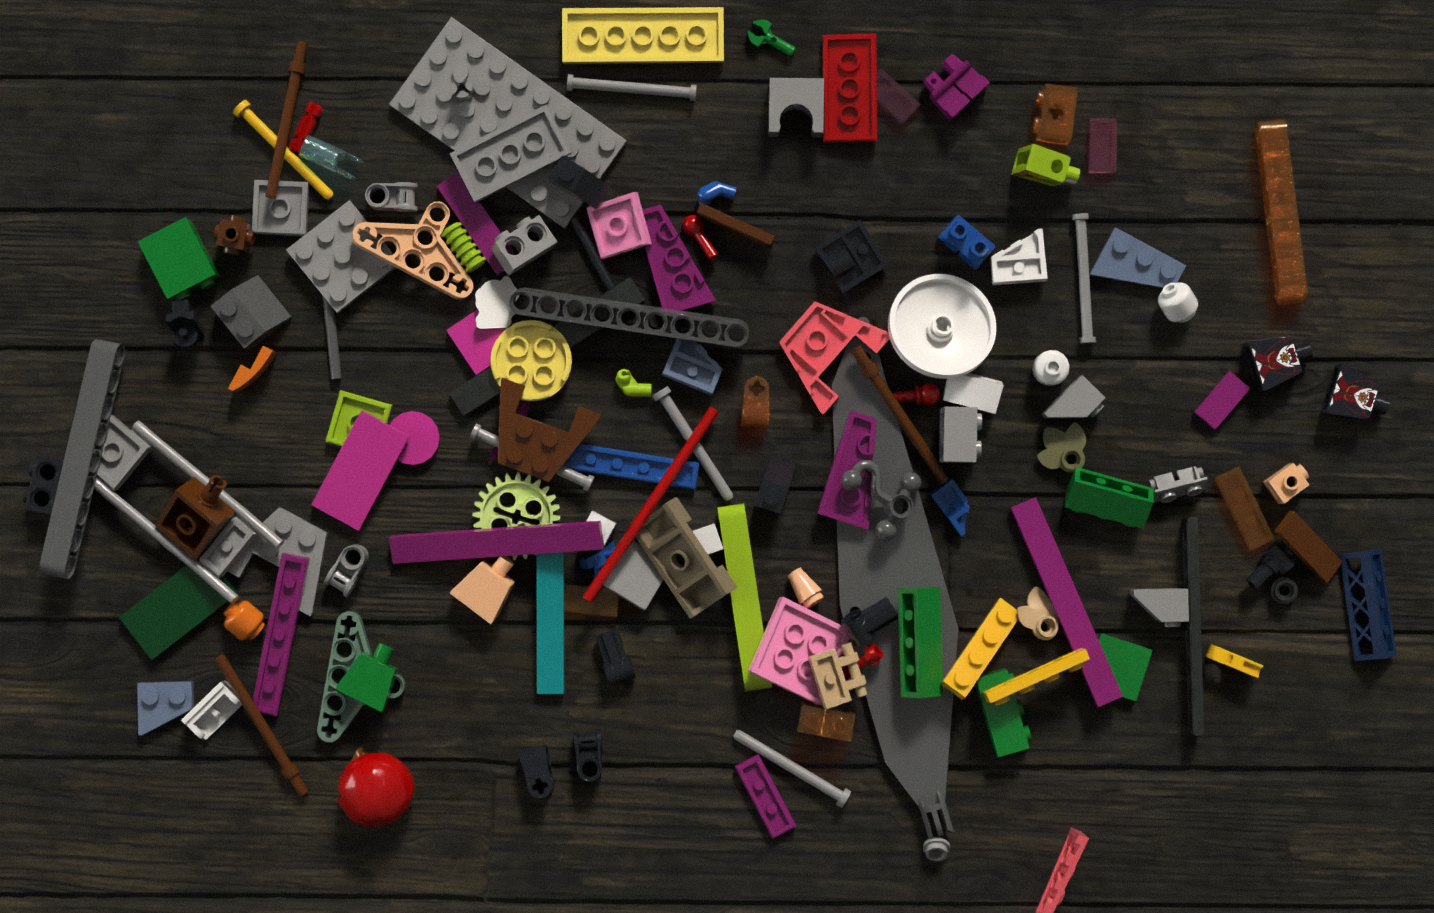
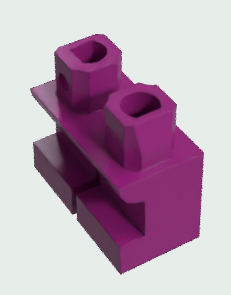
(958, 89)

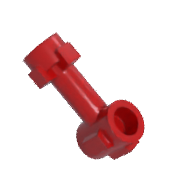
(871, 655)

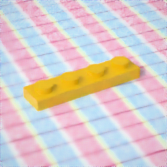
(980, 649)
(1047, 672)

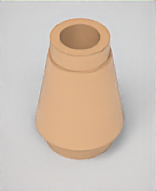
(805, 588)

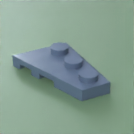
(1135, 262)

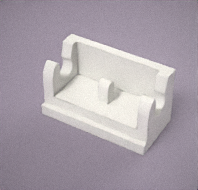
(974, 391)
(212, 710)

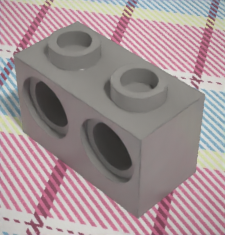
(526, 248)

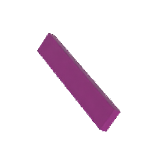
(280, 633)

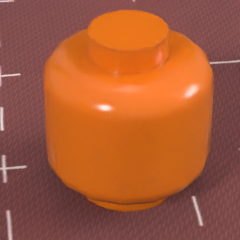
(243, 620)

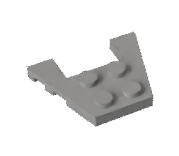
(299, 539)

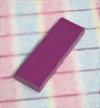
(765, 796)

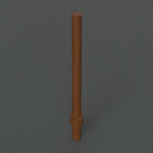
(296, 70)
(871, 372)
(289, 770)

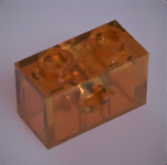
(1064, 101)
(826, 722)

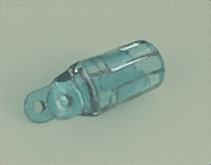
(326, 155)

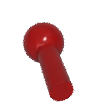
(693, 226)

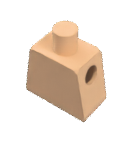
(486, 588)

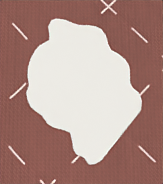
(493, 304)

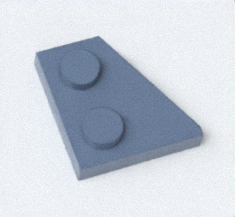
(692, 366)
(162, 702)

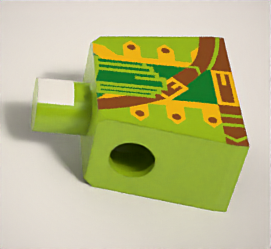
(1044, 166)

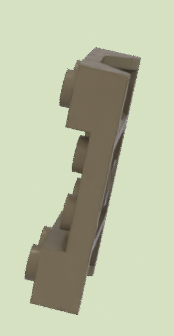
(699, 581)

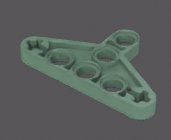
(350, 706)

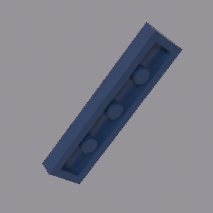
(1377, 605)

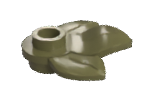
(1062, 444)

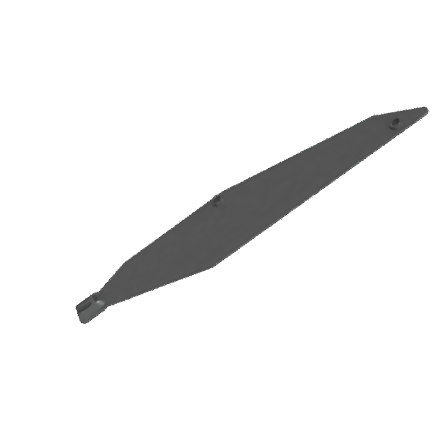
(909, 730)

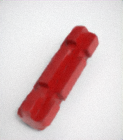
(305, 126)

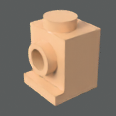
(1278, 482)

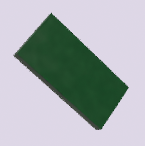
(173, 610)

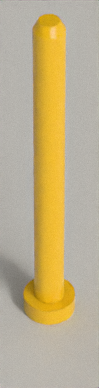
(243, 110)

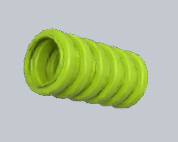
(463, 247)

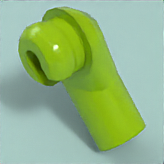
(630, 386)

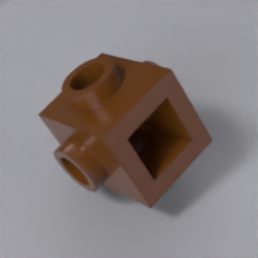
(244, 235)

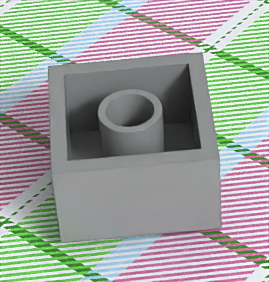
(959, 435)

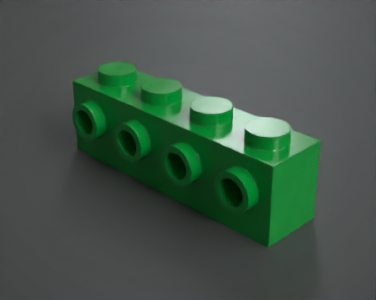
(920, 642)

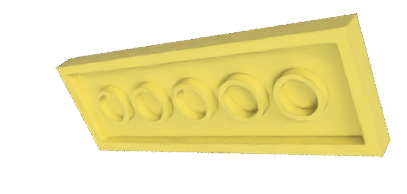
(642, 35)

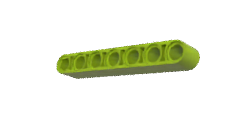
(745, 596)

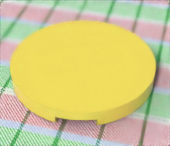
(534, 357)

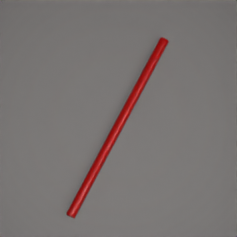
(650, 504)

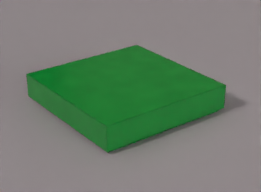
(1127, 664)

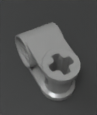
(394, 196)
(344, 573)

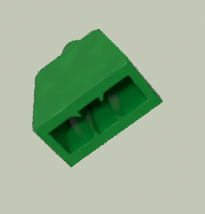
(370, 678)

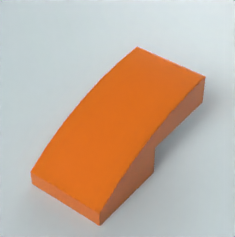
(246, 376)

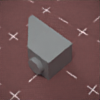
(1076, 401)
(1164, 604)

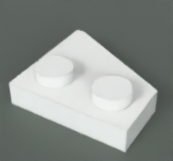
(1020, 262)

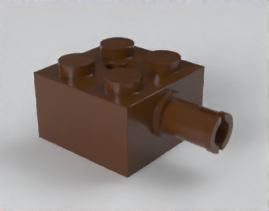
(195, 515)

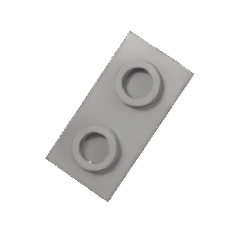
(1190, 483)

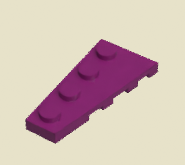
(674, 272)
(855, 445)

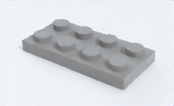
(510, 153)

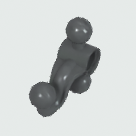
(910, 483)

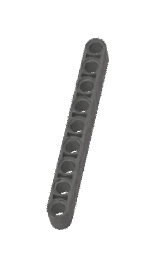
(616, 319)
(82, 459)

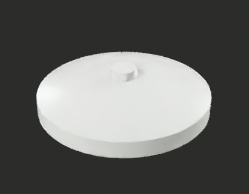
(942, 326)

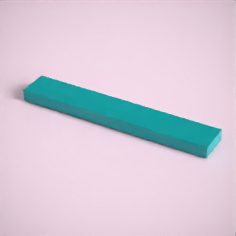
(550, 623)

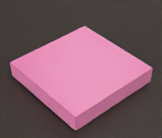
(619, 225)

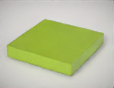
(348, 409)

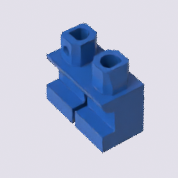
(971, 243)

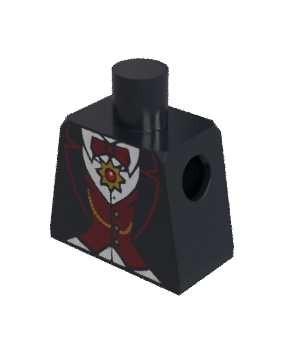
(1275, 360)
(1352, 395)

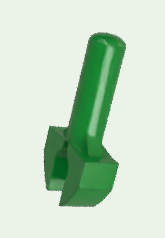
(769, 38)

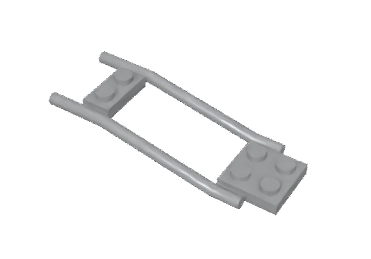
(120, 457)

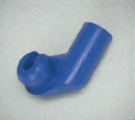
(713, 190)

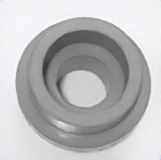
(936, 848)

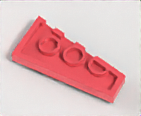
(1062, 871)

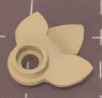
(1037, 611)

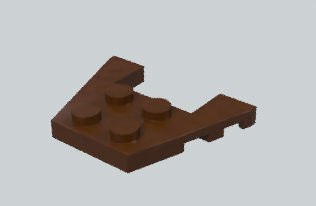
(532, 444)

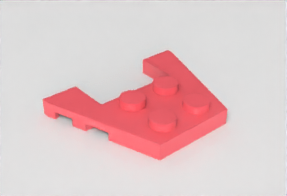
(818, 340)

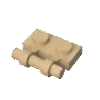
(830, 677)

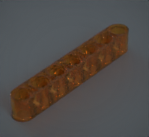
(1281, 212)

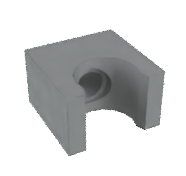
(798, 94)

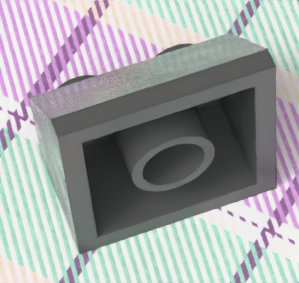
(251, 312)

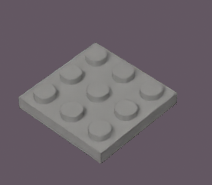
(335, 263)

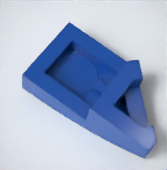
(952, 504)

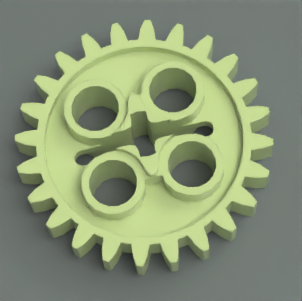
(524, 492)

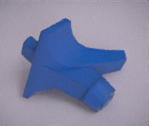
(598, 559)

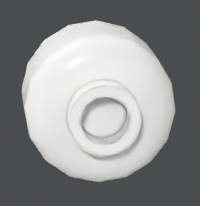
(1178, 302)
(1050, 368)

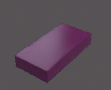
(1221, 400)

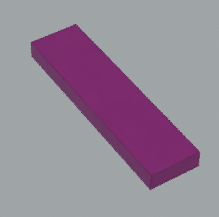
(473, 218)

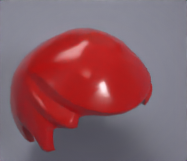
(376, 789)

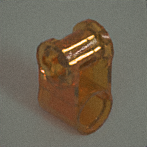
(755, 408)

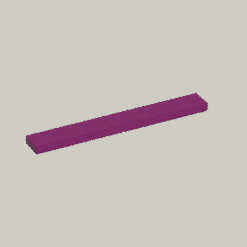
(496, 542)
(1065, 600)

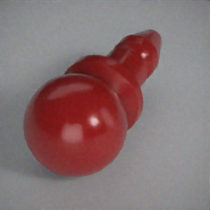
(928, 394)

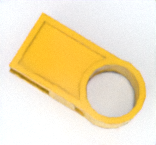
(1234, 661)

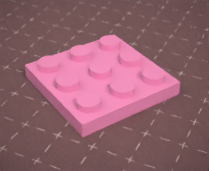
(787, 643)

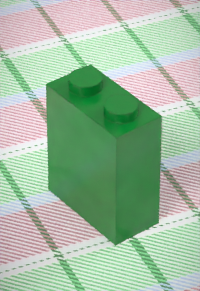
(179, 260)

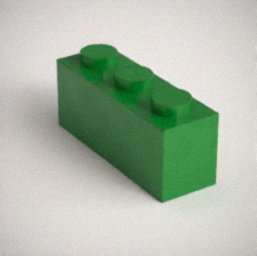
(1109, 498)
(1003, 720)

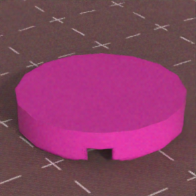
(423, 437)

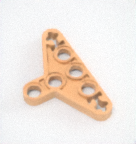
(406, 242)

